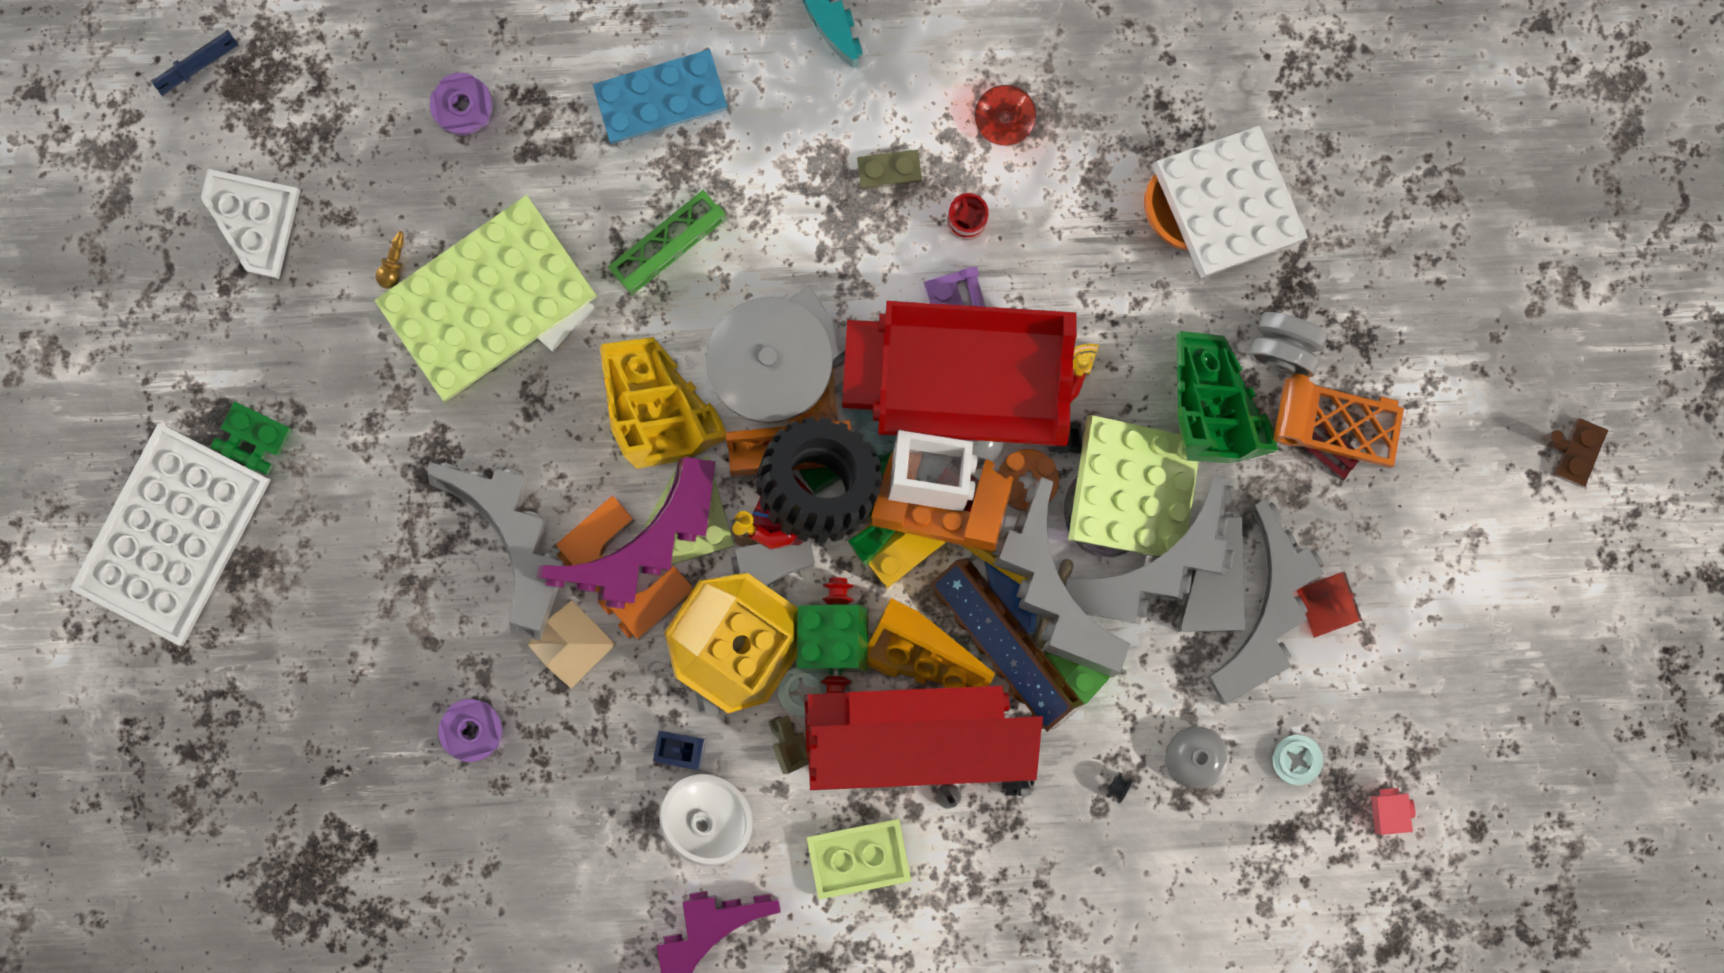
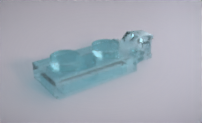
(863, 422)

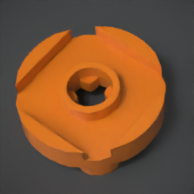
(1028, 461)

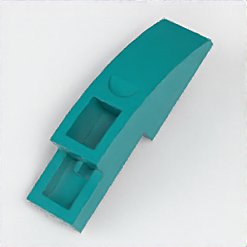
(834, 26)

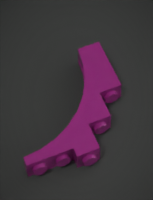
(683, 513)
(708, 926)

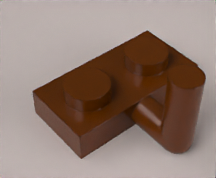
(1578, 452)

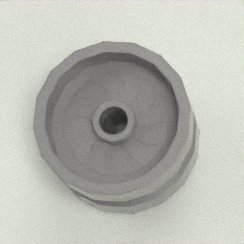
(1288, 344)

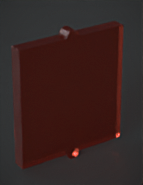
(1330, 604)

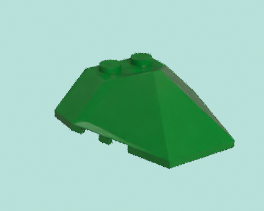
(1215, 406)

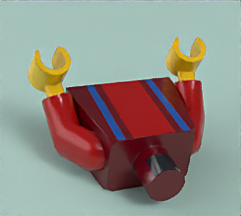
(762, 529)

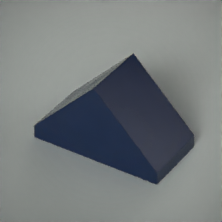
(679, 750)

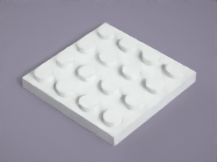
(1229, 201)

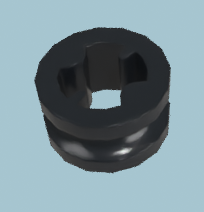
(1119, 787)

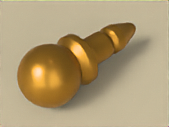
(388, 273)

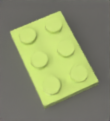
(858, 859)

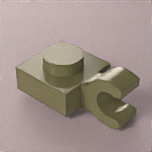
(791, 746)

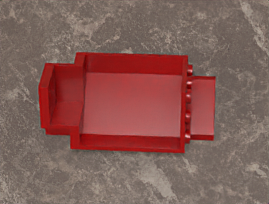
(918, 738)

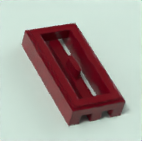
(1342, 474)

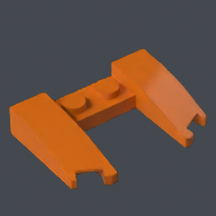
(972, 529)

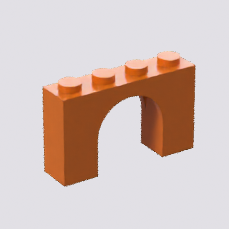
(590, 541)

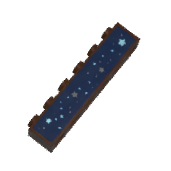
(1006, 644)

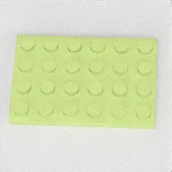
(485, 298)

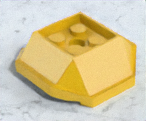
(704, 634)

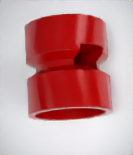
(967, 216)

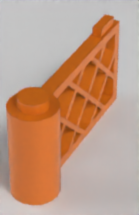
(1299, 411)

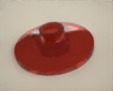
(1006, 100)

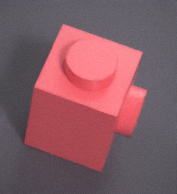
(1392, 812)

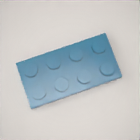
(660, 96)

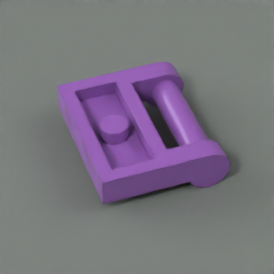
(945, 289)

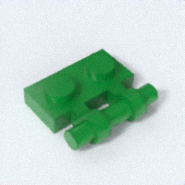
(256, 429)

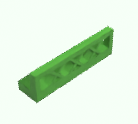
(675, 249)

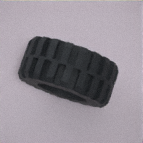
(826, 445)

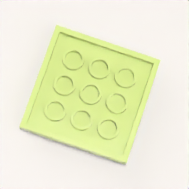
(1132, 488)

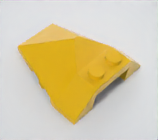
(653, 407)

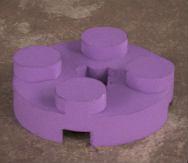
(472, 90)
(455, 721)

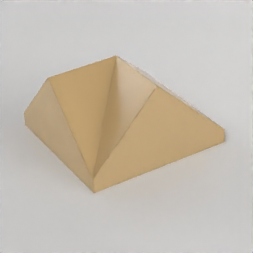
(571, 644)

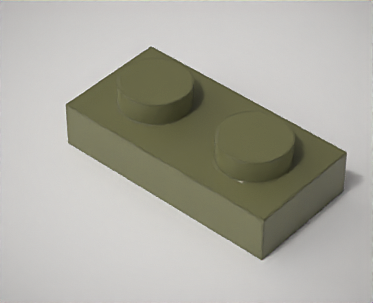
(889, 169)

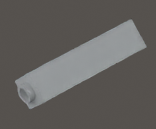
(1217, 600)

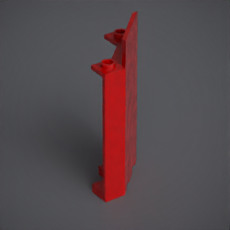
(964, 371)

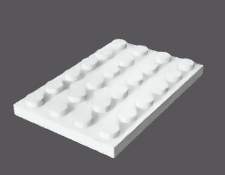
(170, 534)

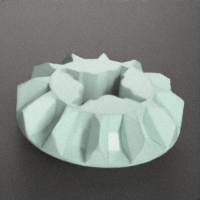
(790, 682)
(1312, 757)

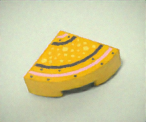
(1087, 351)

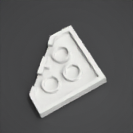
(252, 217)

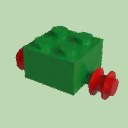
(833, 636)

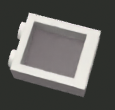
(932, 471)

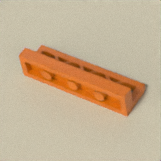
(748, 448)

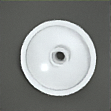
(717, 807)

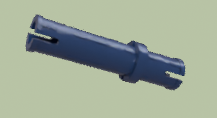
(194, 63)

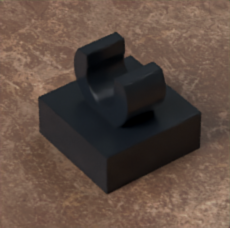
(1074, 443)

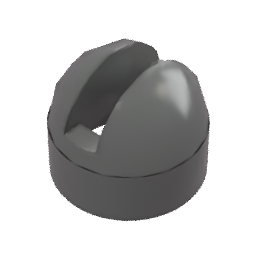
(942, 800)

